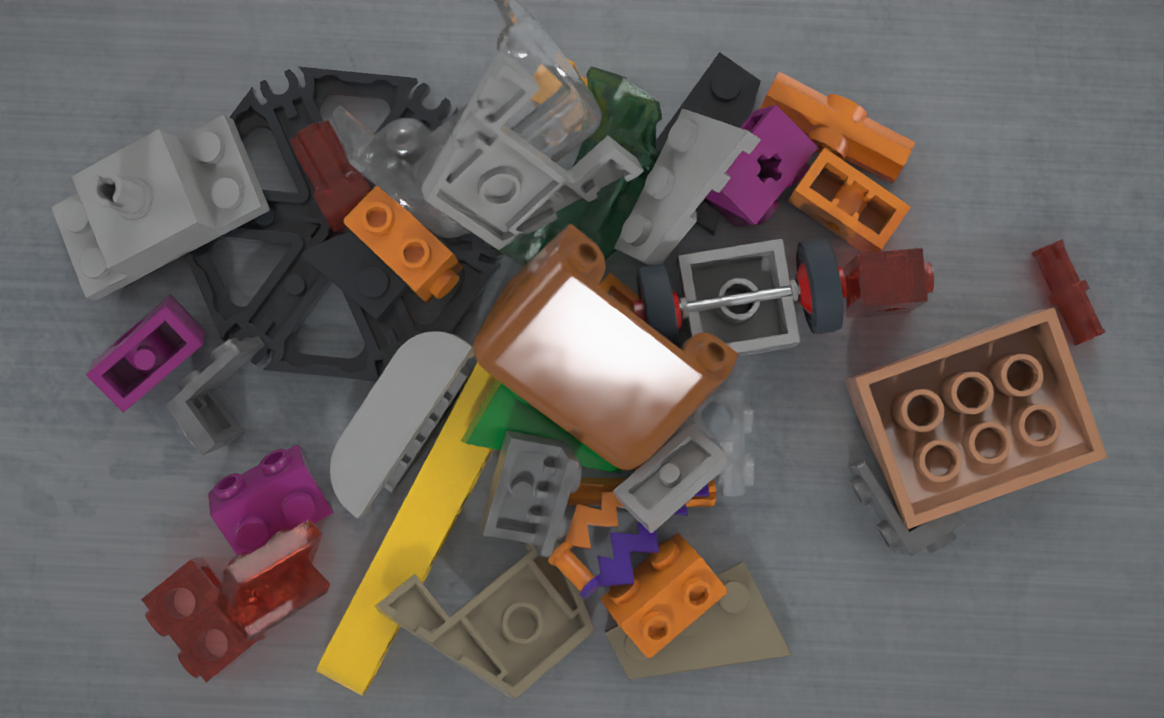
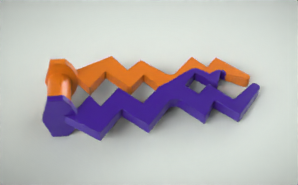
(612, 571)

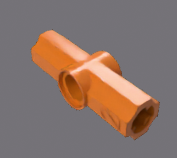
(841, 127)

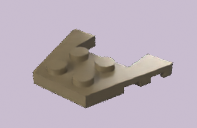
(507, 629)

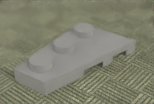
(683, 175)

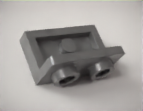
(531, 491)

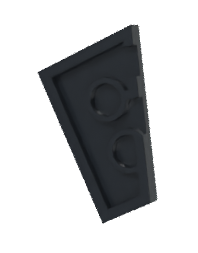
(724, 94)

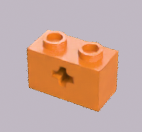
(848, 203)

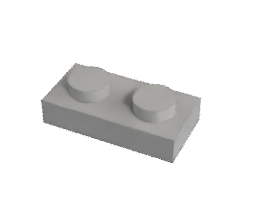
(671, 477)

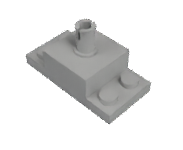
(157, 204)

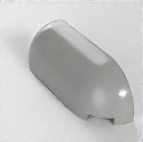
(398, 418)

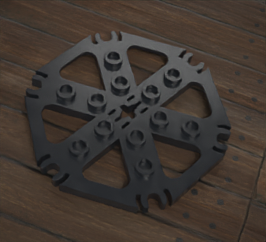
(296, 217)

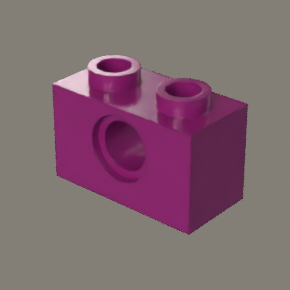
(146, 353)

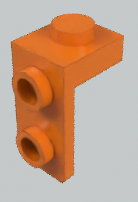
(404, 245)

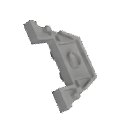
(499, 180)

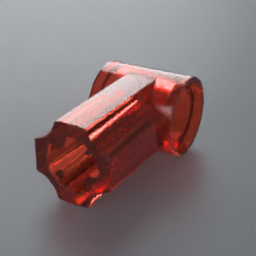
(336, 181)

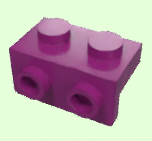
(267, 499)

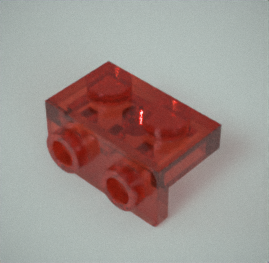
(272, 581)

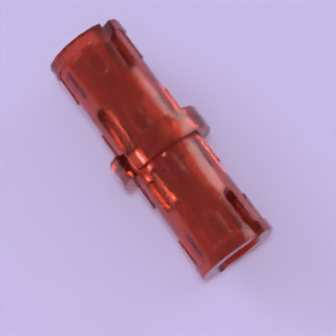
(1068, 292)

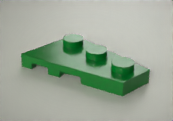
(508, 411)

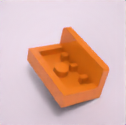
(666, 595)

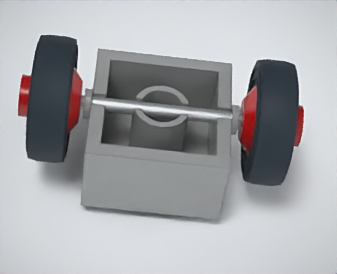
(745, 295)

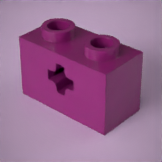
(782, 163)

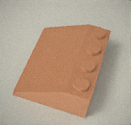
(976, 417)

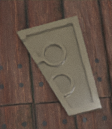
(726, 634)

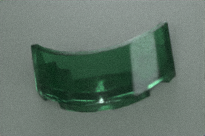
(631, 121)

